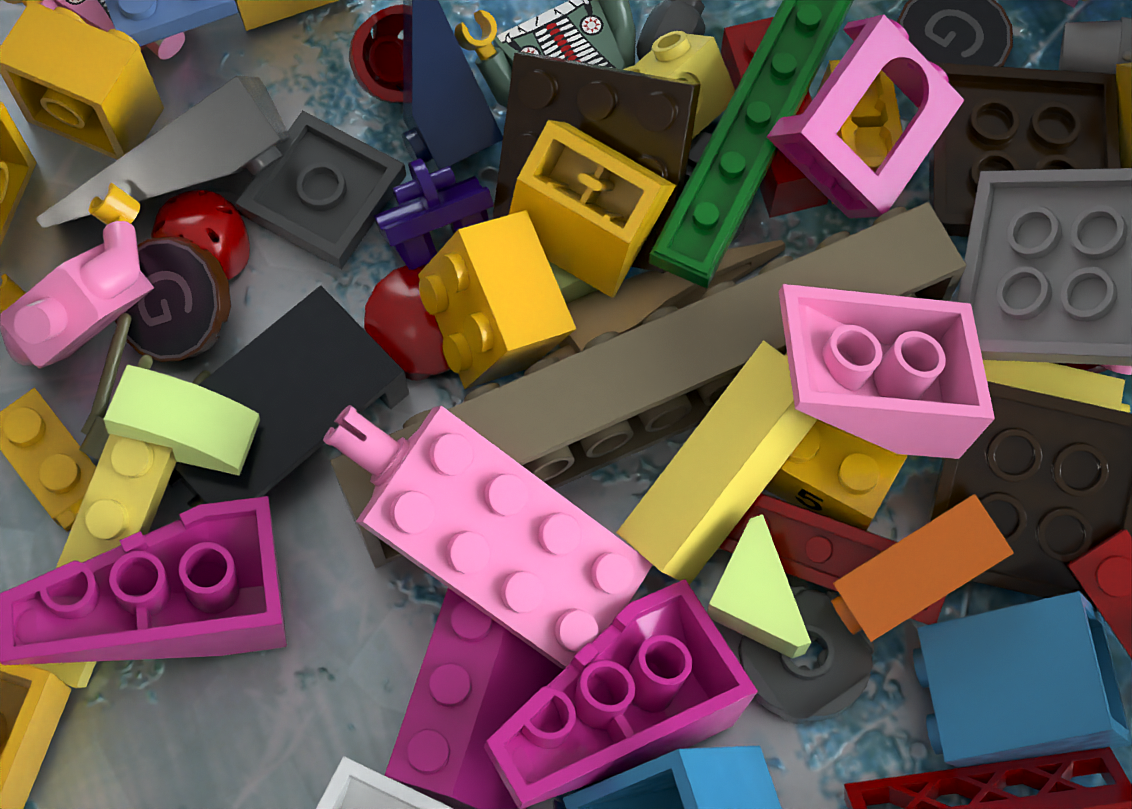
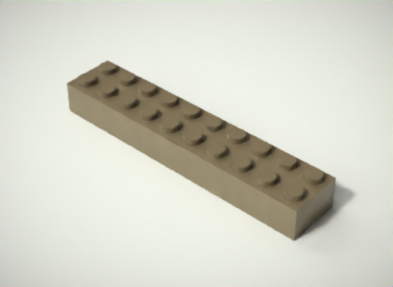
(673, 368)

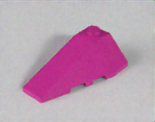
(171, 593)
(631, 695)

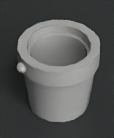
(1096, 45)

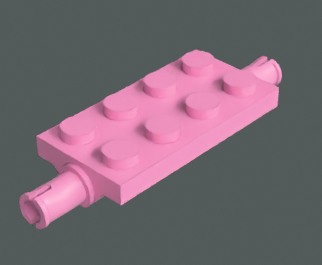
(492, 531)

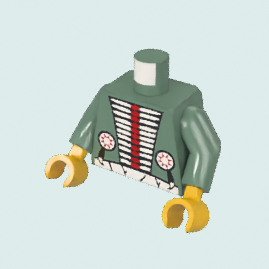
(575, 31)

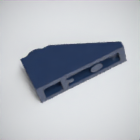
(440, 94)

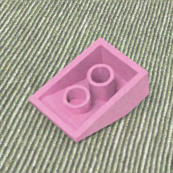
(888, 368)

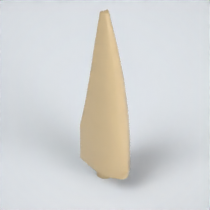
(649, 292)

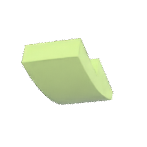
(177, 414)

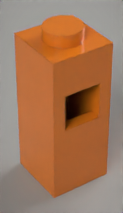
(920, 569)

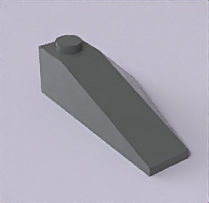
(211, 140)

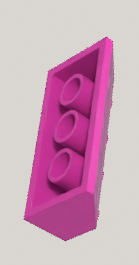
(463, 694)

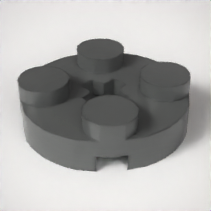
(804, 693)

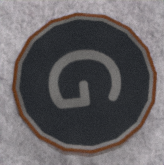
(959, 31)
(186, 304)

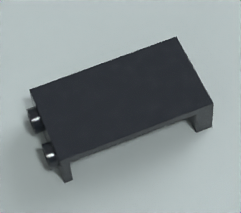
(299, 383)

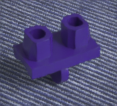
(428, 204)

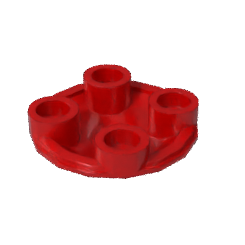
(404, 326)

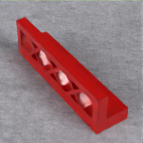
(986, 783)

